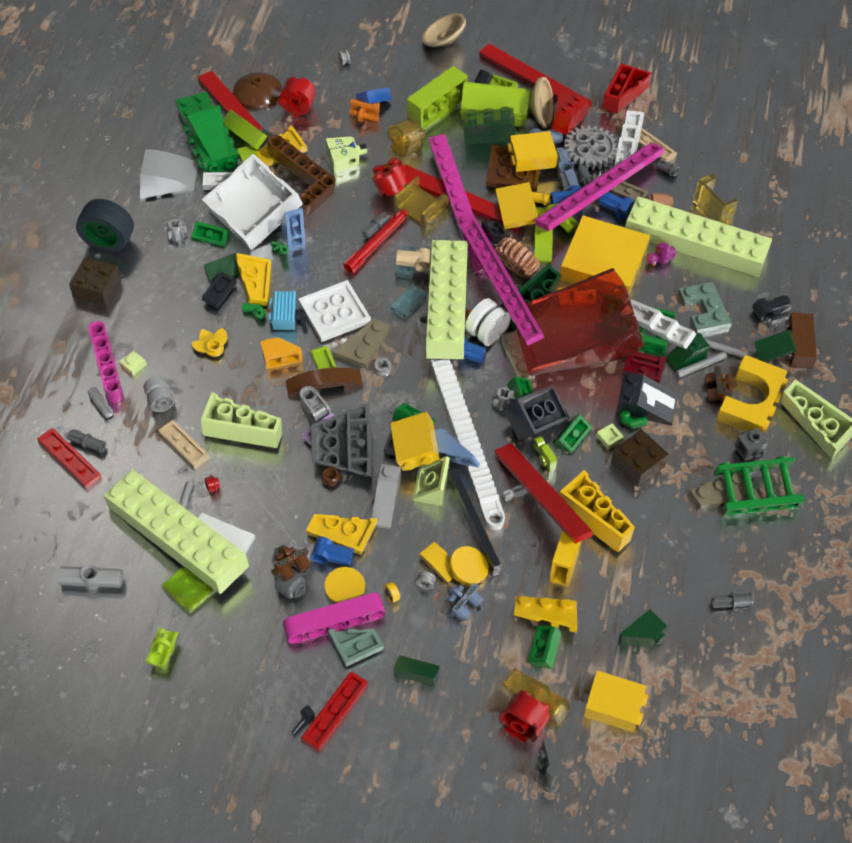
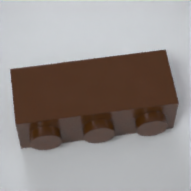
(803, 331)

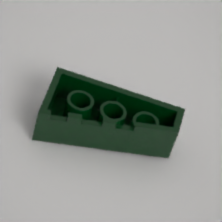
(541, 284)

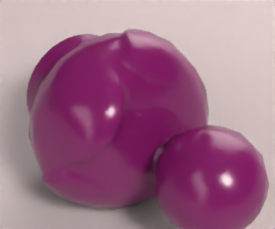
(662, 254)

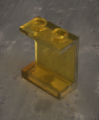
(419, 204)
(710, 204)

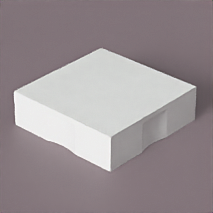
(252, 202)

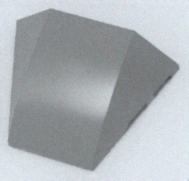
(166, 174)

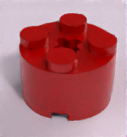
(297, 96)
(390, 177)
(524, 717)

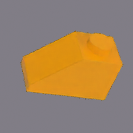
(279, 353)

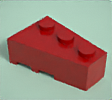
(625, 87)
(569, 111)

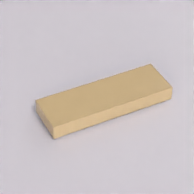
(183, 444)

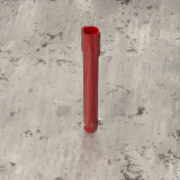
(359, 256)

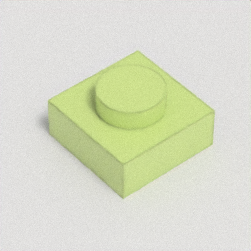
(133, 363)
(609, 436)

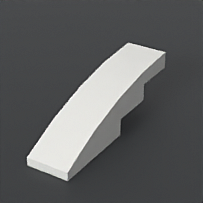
(630, 136)
(662, 326)

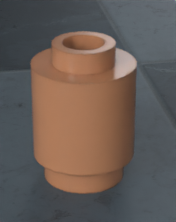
(661, 198)

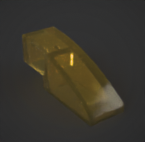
(558, 705)

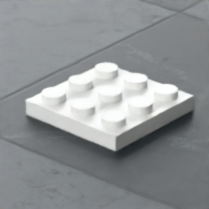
(334, 310)

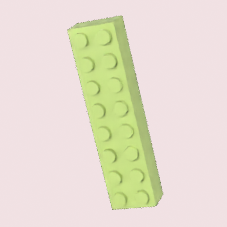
(700, 236)
(447, 300)
(176, 531)

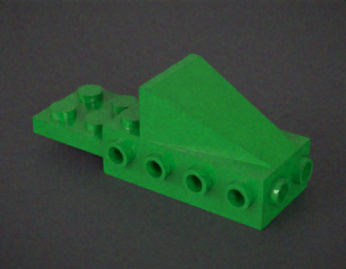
(207, 133)

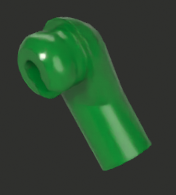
(280, 247)
(256, 309)
(631, 422)

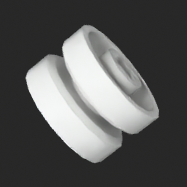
(487, 322)

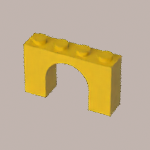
(769, 381)

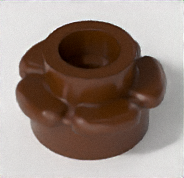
(330, 472)

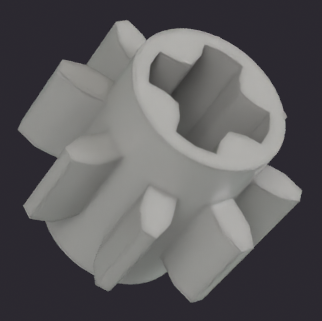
(175, 229)
(503, 397)

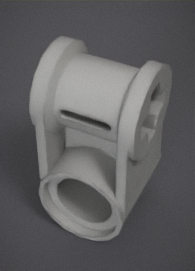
(314, 407)

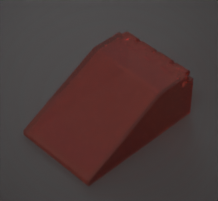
(583, 325)

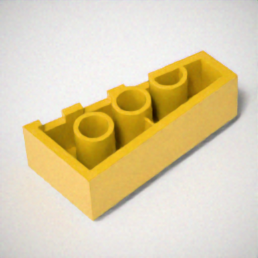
(598, 512)

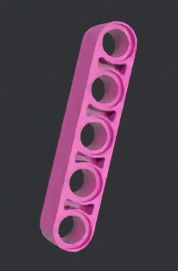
(105, 362)
(335, 616)

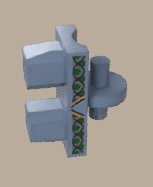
(470, 596)

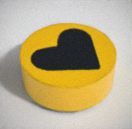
(391, 592)

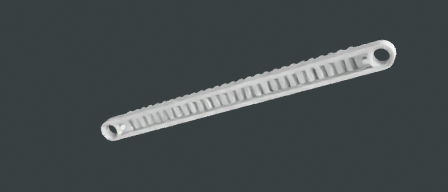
(464, 433)

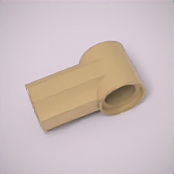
(419, 259)

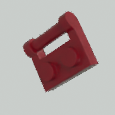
(648, 369)

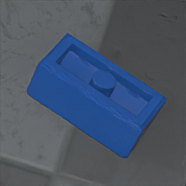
(375, 96)

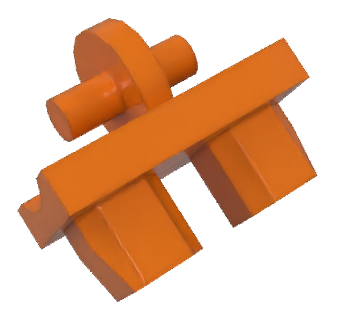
(364, 110)

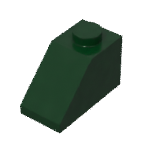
(695, 352)
(644, 631)

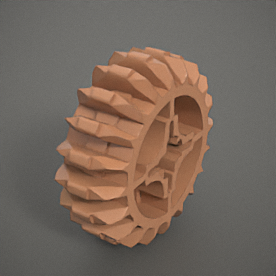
(517, 258)

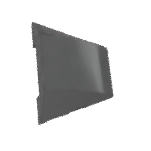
(344, 441)

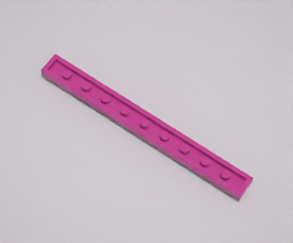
(599, 187)
(454, 190)
(501, 282)

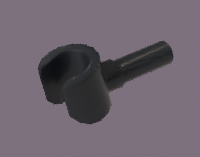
(300, 315)
(308, 716)

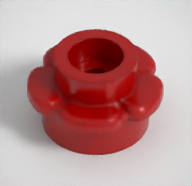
(212, 484)

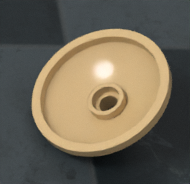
(444, 30)
(542, 102)

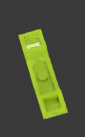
(543, 241)

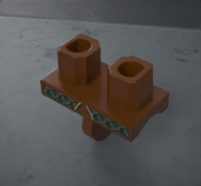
(716, 378)
(283, 567)

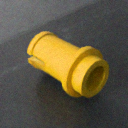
(541, 198)

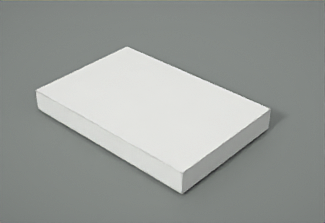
(237, 536)

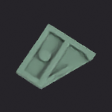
(355, 644)

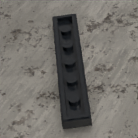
(473, 521)

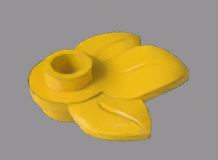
(211, 343)

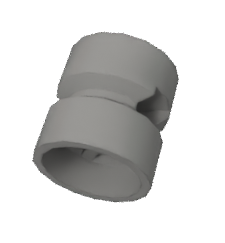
(158, 393)

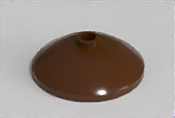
(258, 90)

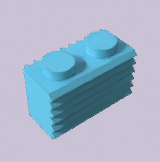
(283, 310)

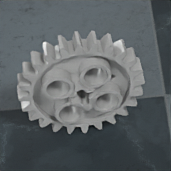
(591, 147)

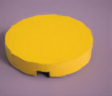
(468, 565)
(344, 584)

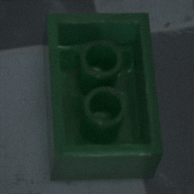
(488, 125)

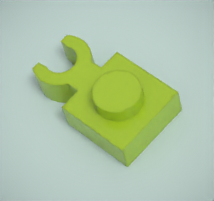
(546, 456)

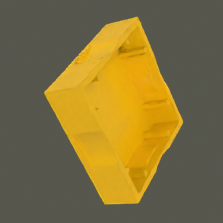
(602, 247)

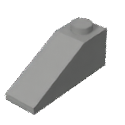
(386, 495)

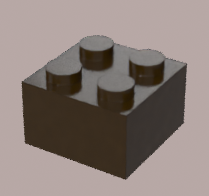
(95, 281)
(639, 458)

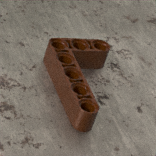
(319, 180)

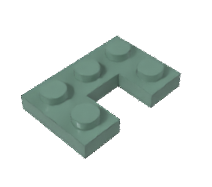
(715, 313)

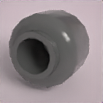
(292, 587)

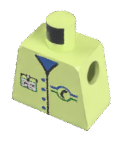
(344, 153)

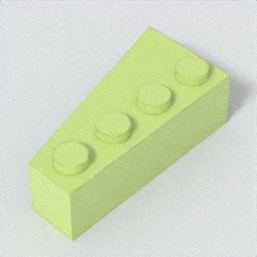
(818, 417)
(240, 423)

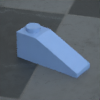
(293, 228)
(453, 449)

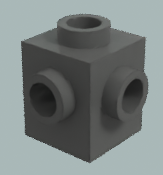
(751, 444)

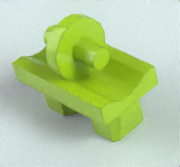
(162, 648)

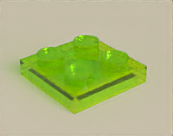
(187, 589)

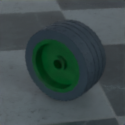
(104, 225)

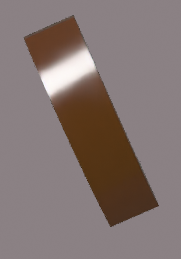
(324, 378)

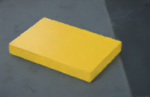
(516, 205)

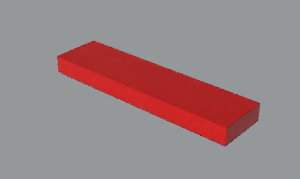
(69, 458)
(334, 711)

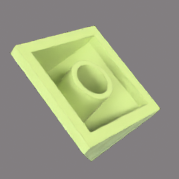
(432, 482)

